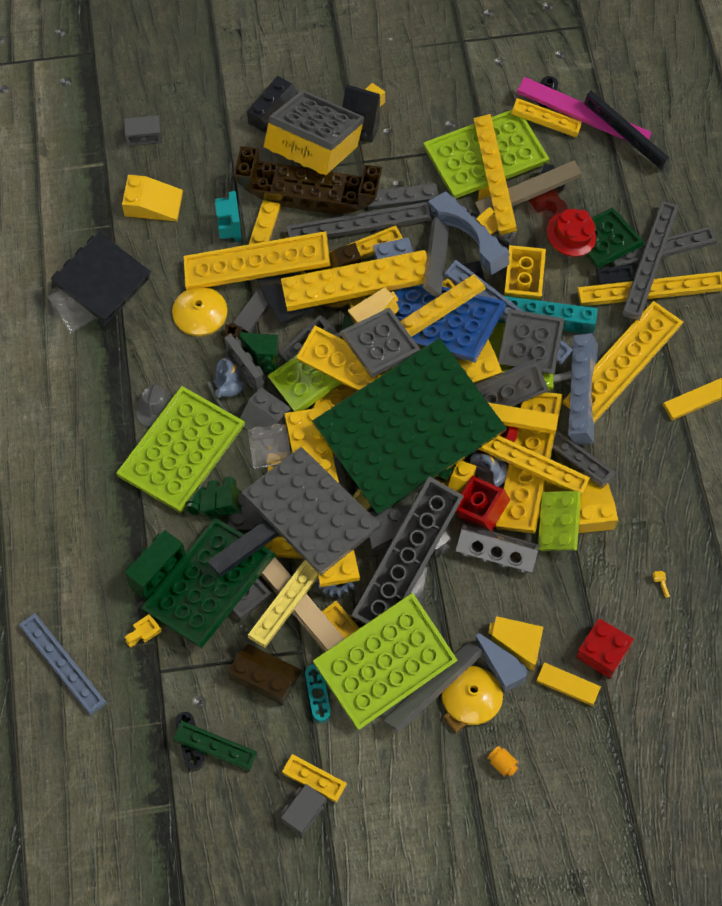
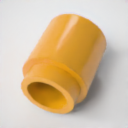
(503, 761)

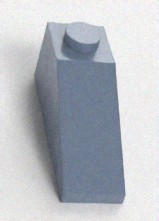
(502, 664)

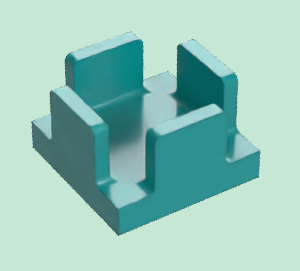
(228, 208)

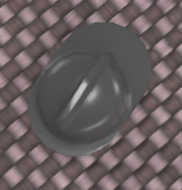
(151, 404)

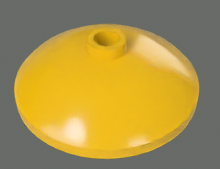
(199, 319)
(473, 707)

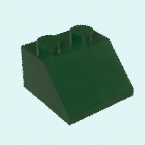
(263, 350)

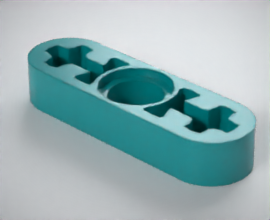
(315, 709)

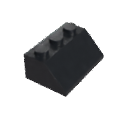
(272, 99)

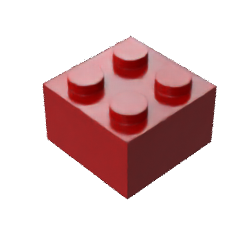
(482, 503)
(604, 648)

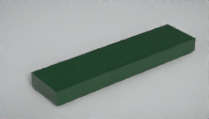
(215, 746)

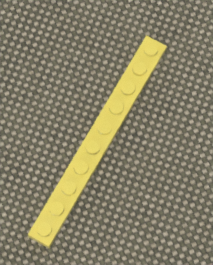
(289, 596)

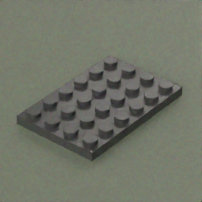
(311, 510)

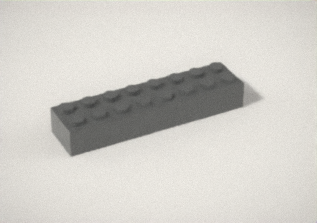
(408, 550)

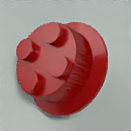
(572, 232)

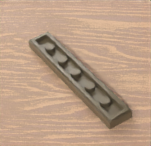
(537, 185)

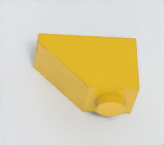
(461, 475)

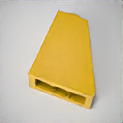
(374, 304)
(518, 639)

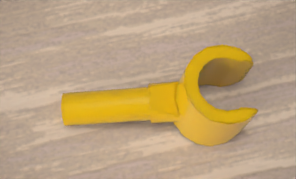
(660, 576)

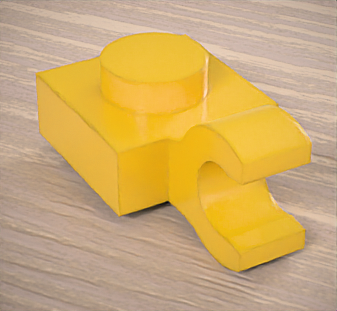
(145, 629)

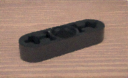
(187, 757)

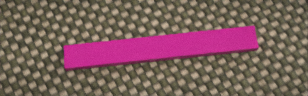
(568, 106)

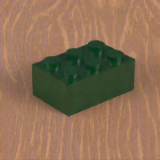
(154, 564)

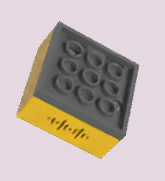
(313, 132)

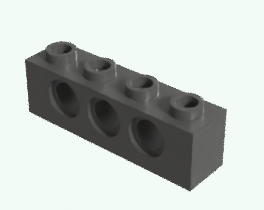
(491, 539)

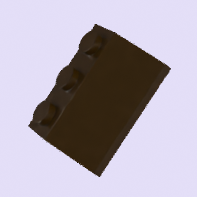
(264, 674)

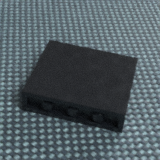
(101, 277)

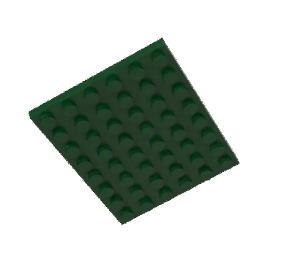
(409, 426)

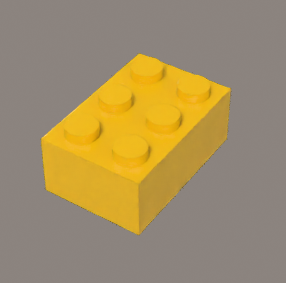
(525, 272)

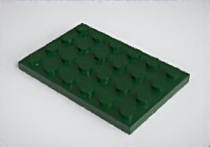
(193, 595)

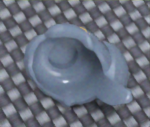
(227, 379)
(489, 468)

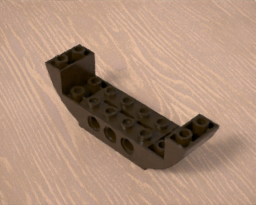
(305, 187)

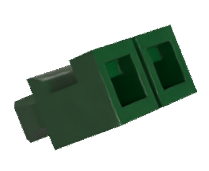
(220, 500)

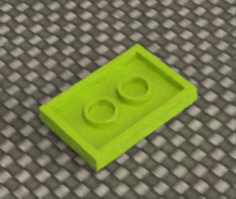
(559, 521)

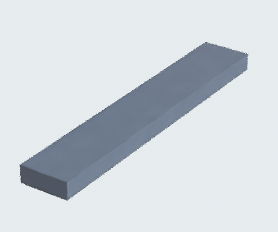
(62, 664)

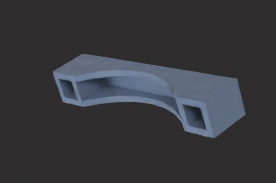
(492, 253)
(583, 363)

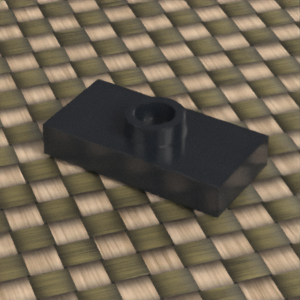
(615, 275)

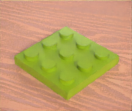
(301, 384)

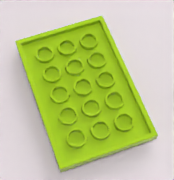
(460, 159)
(180, 449)
(384, 661)

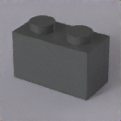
(143, 130)
(303, 810)

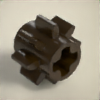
(231, 329)

